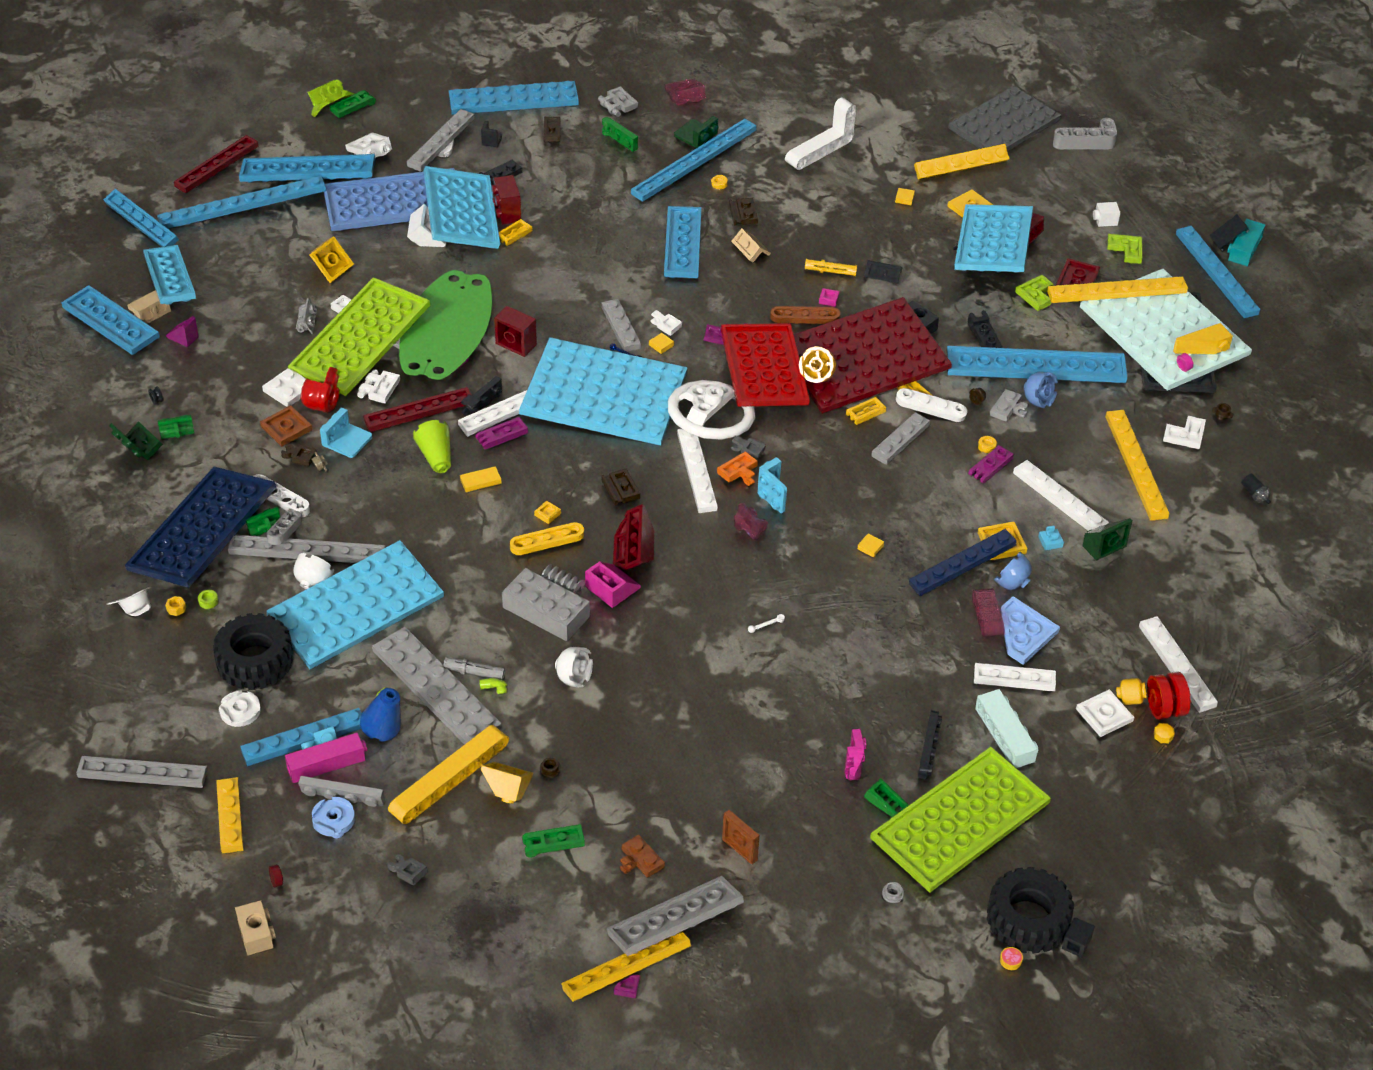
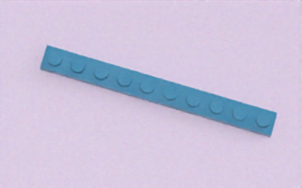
(693, 160)
(242, 202)

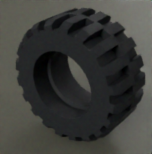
(253, 670)
(1032, 887)

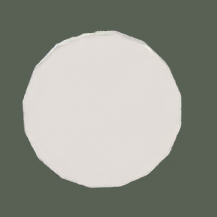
(239, 708)

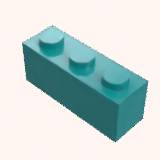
(1246, 243)

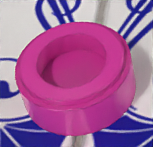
(1184, 362)

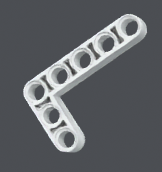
(829, 140)

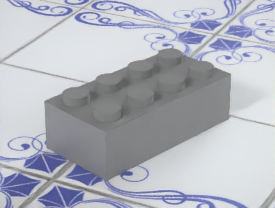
(546, 604)

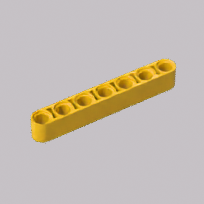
(448, 774)

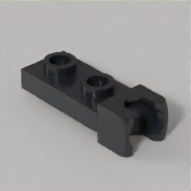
(983, 330)
(482, 396)

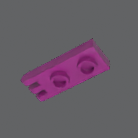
(502, 433)
(991, 464)

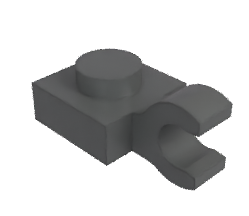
(751, 446)

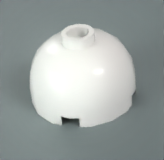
(311, 570)
(574, 666)

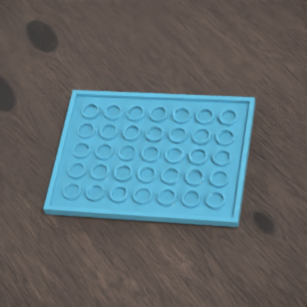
(602, 391)

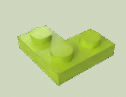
(1129, 244)
(1034, 291)

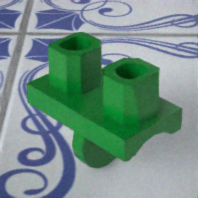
(176, 426)
(262, 522)

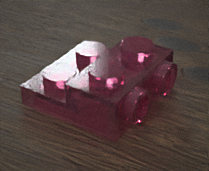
(686, 91)

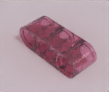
(988, 612)

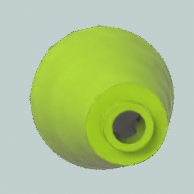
(434, 443)

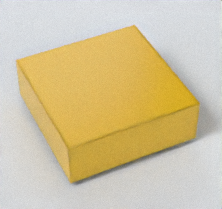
(905, 196)
(661, 343)
(547, 512)
(870, 545)

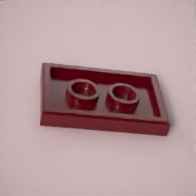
(1078, 273)

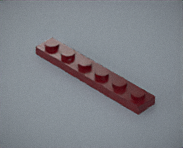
(216, 164)
(415, 410)

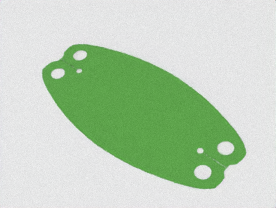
(449, 327)

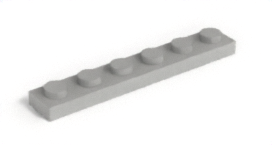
(440, 140)
(142, 771)

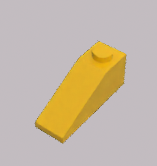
(1204, 341)

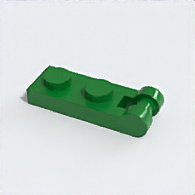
(352, 103)
(619, 133)
(553, 840)

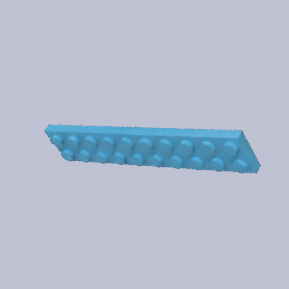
(1025, 362)

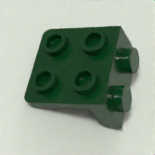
(697, 133)
(139, 439)

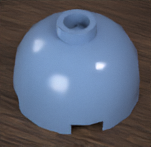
(1040, 389)
(1015, 573)

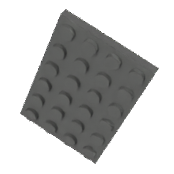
(1005, 120)

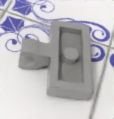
(1007, 404)

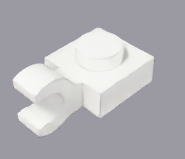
(666, 323)

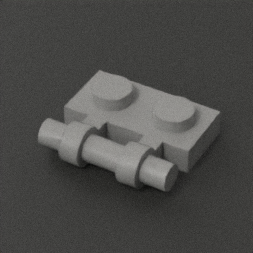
(622, 101)

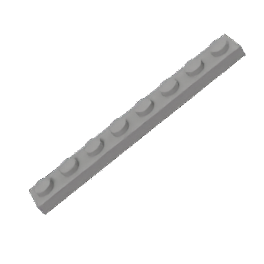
(293, 547)

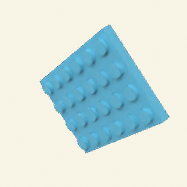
(461, 207)
(994, 238)

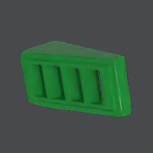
(886, 791)

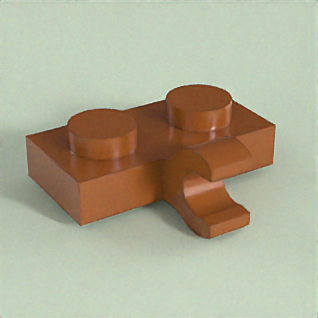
(640, 855)

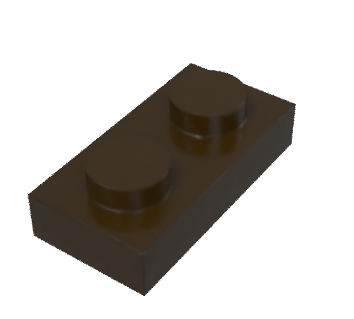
(551, 129)

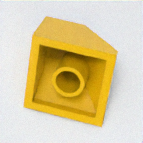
(331, 259)
(507, 781)

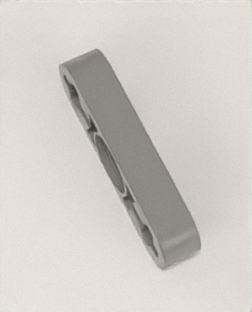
(284, 527)

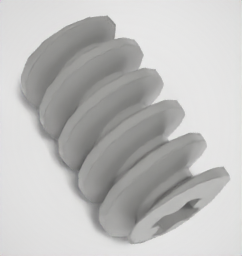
(563, 579)

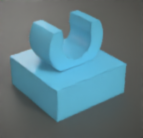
(1051, 538)

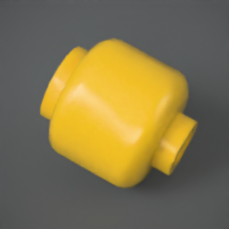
(1131, 691)

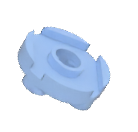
(333, 827)

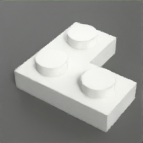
(1189, 436)

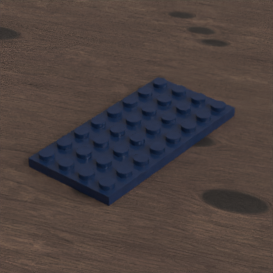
(200, 526)

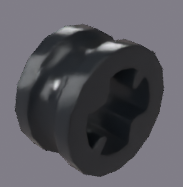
(155, 395)

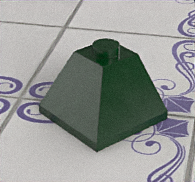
(1107, 538)

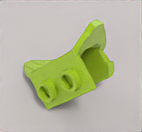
(327, 94)

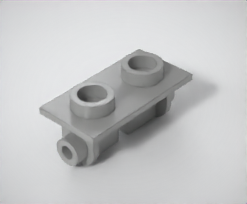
(306, 317)

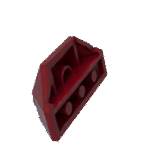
(634, 539)

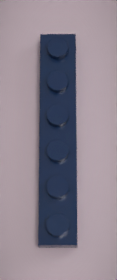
(962, 562)

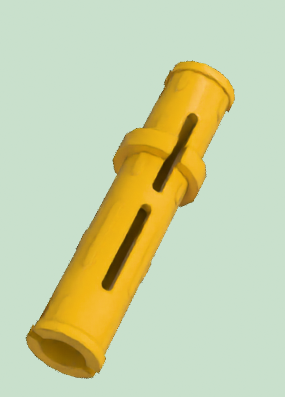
(830, 267)

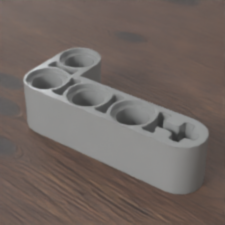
(1087, 138)

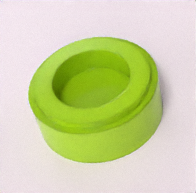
(208, 599)

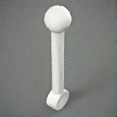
(780, 618)

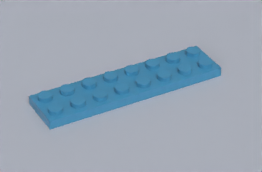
(514, 97)
(307, 167)

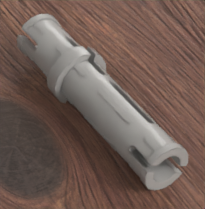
(465, 666)

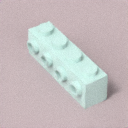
(1006, 728)

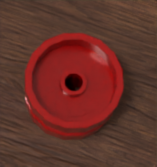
(1168, 695)

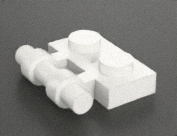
(383, 386)

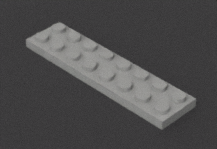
(435, 685)

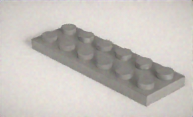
(675, 915)

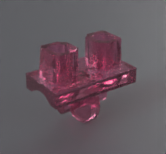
(747, 519)

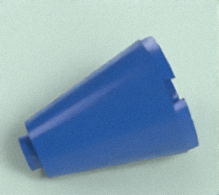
(382, 716)

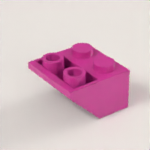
(609, 583)

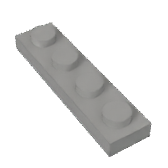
(621, 325)
(900, 438)
(350, 792)

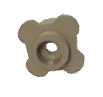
(319, 462)

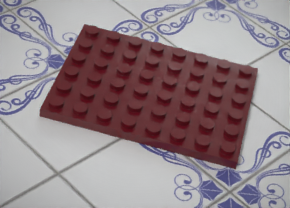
(872, 353)

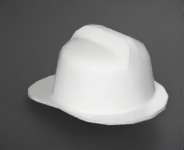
(135, 604)

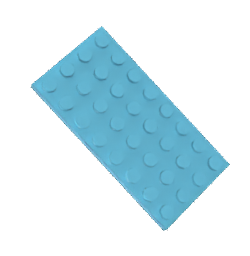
(356, 603)

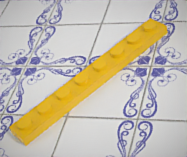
(1117, 289)
(1137, 465)

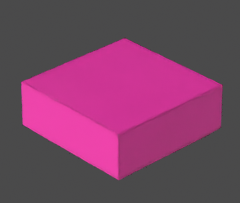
(829, 297)

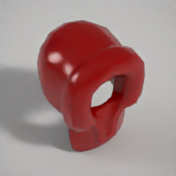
(321, 395)

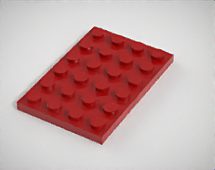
(764, 365)

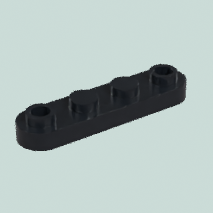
(928, 750)

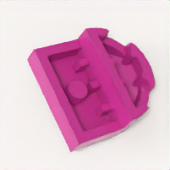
(855, 755)

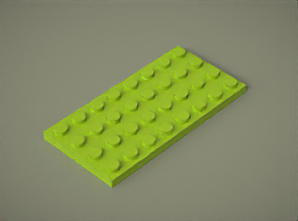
(360, 334)
(960, 819)

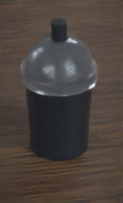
(1256, 489)

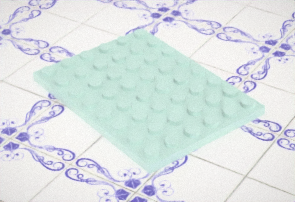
(1149, 328)

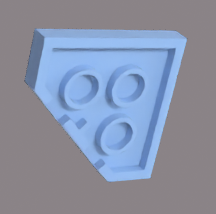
(1025, 630)

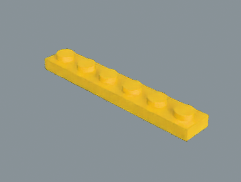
(961, 161)
(623, 966)

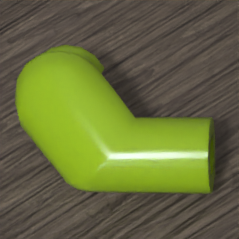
(496, 683)

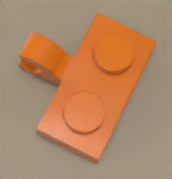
(737, 467)

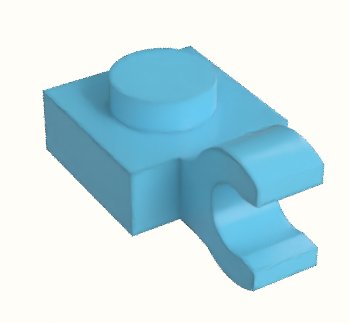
(320, 737)

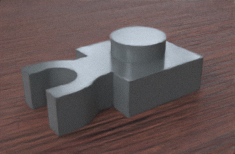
(409, 871)

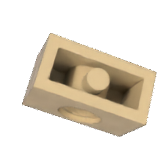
(257, 938)

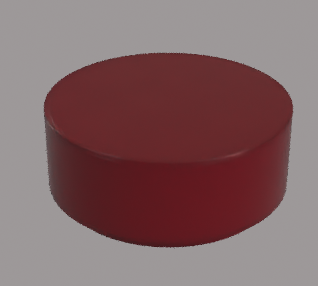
(275, 875)

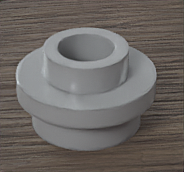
(893, 887)

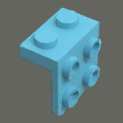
(343, 436)
(770, 486)

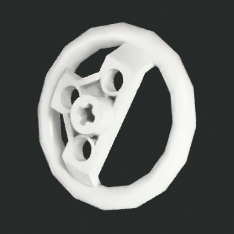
(709, 397)

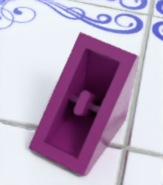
(185, 332)

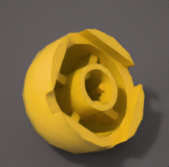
(817, 364)

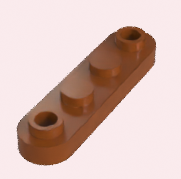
(805, 315)

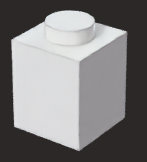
(1106, 214)

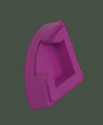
(628, 986)

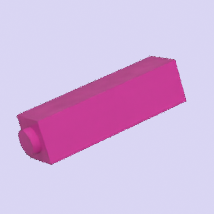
(326, 757)

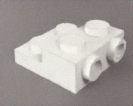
(370, 144)

